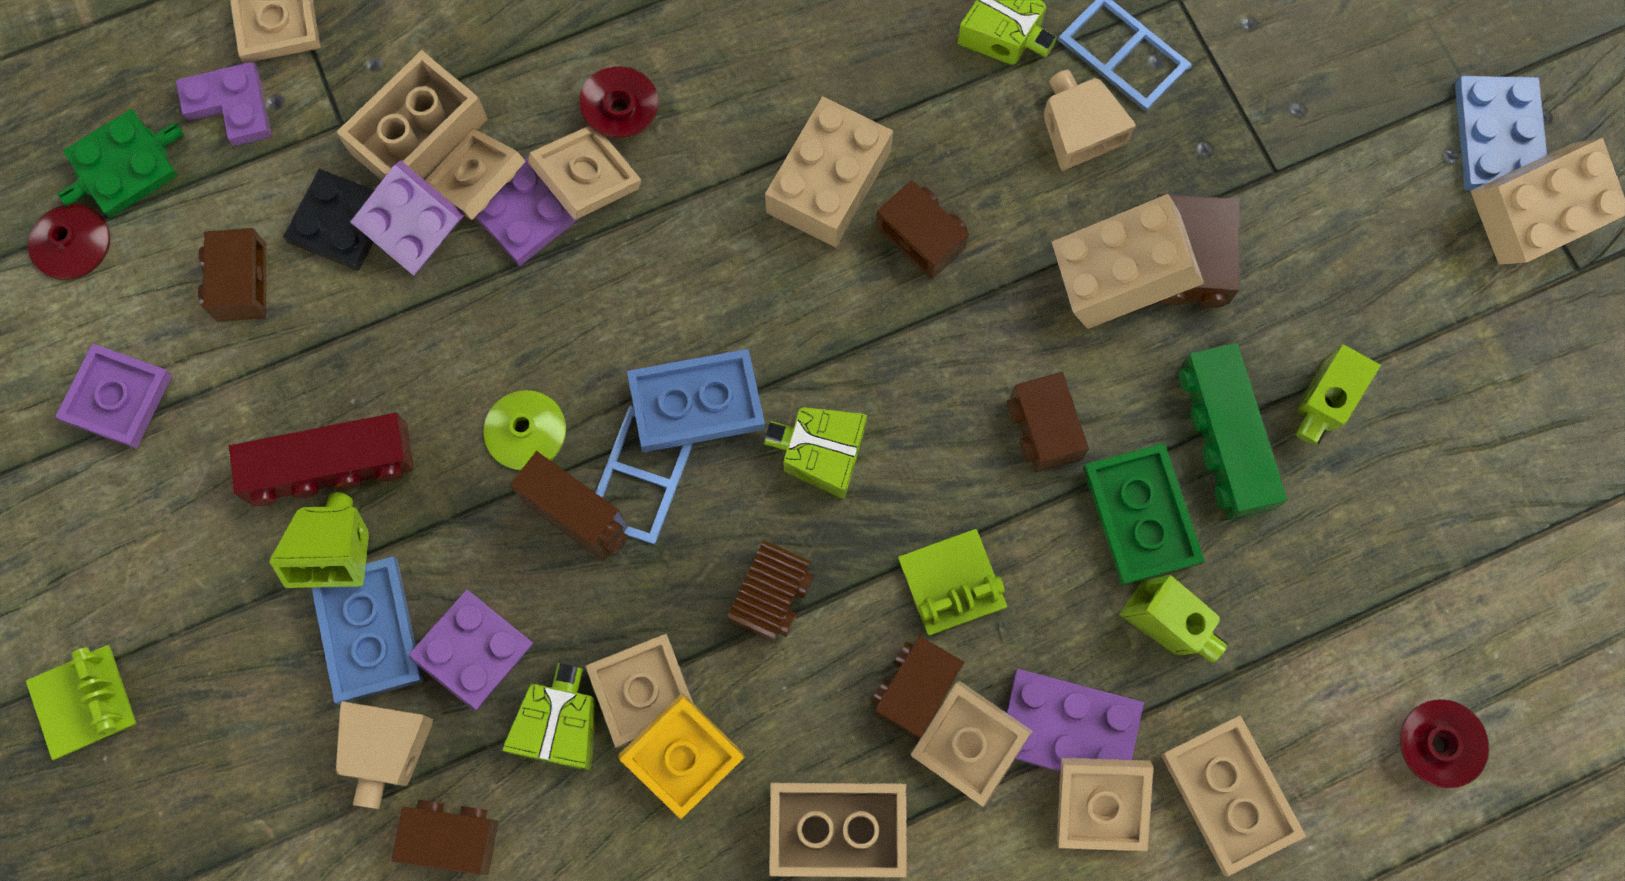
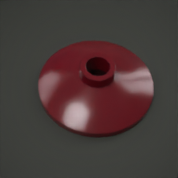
(616, 88)
(81, 249)
(1463, 739)

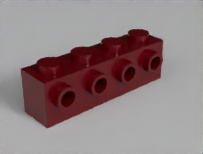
(321, 459)

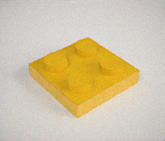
(681, 756)

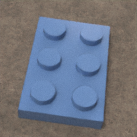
(1498, 126)
(695, 400)
(367, 634)

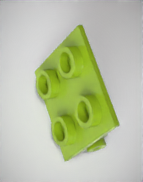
(952, 582)
(80, 701)

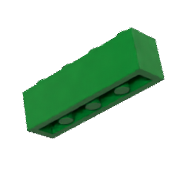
(1232, 432)

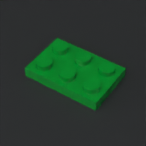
(1143, 514)

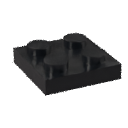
(325, 218)

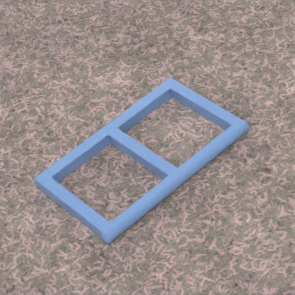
(1106, 70)
(671, 484)

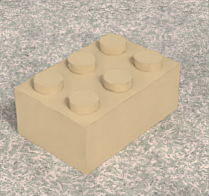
(413, 120)
(828, 171)
(1550, 201)
(1127, 262)
(838, 830)

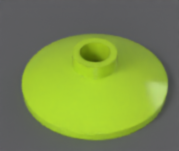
(544, 434)

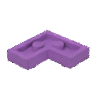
(229, 91)

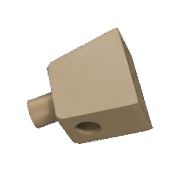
(1084, 120)
(378, 748)

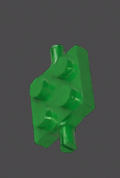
(120, 163)

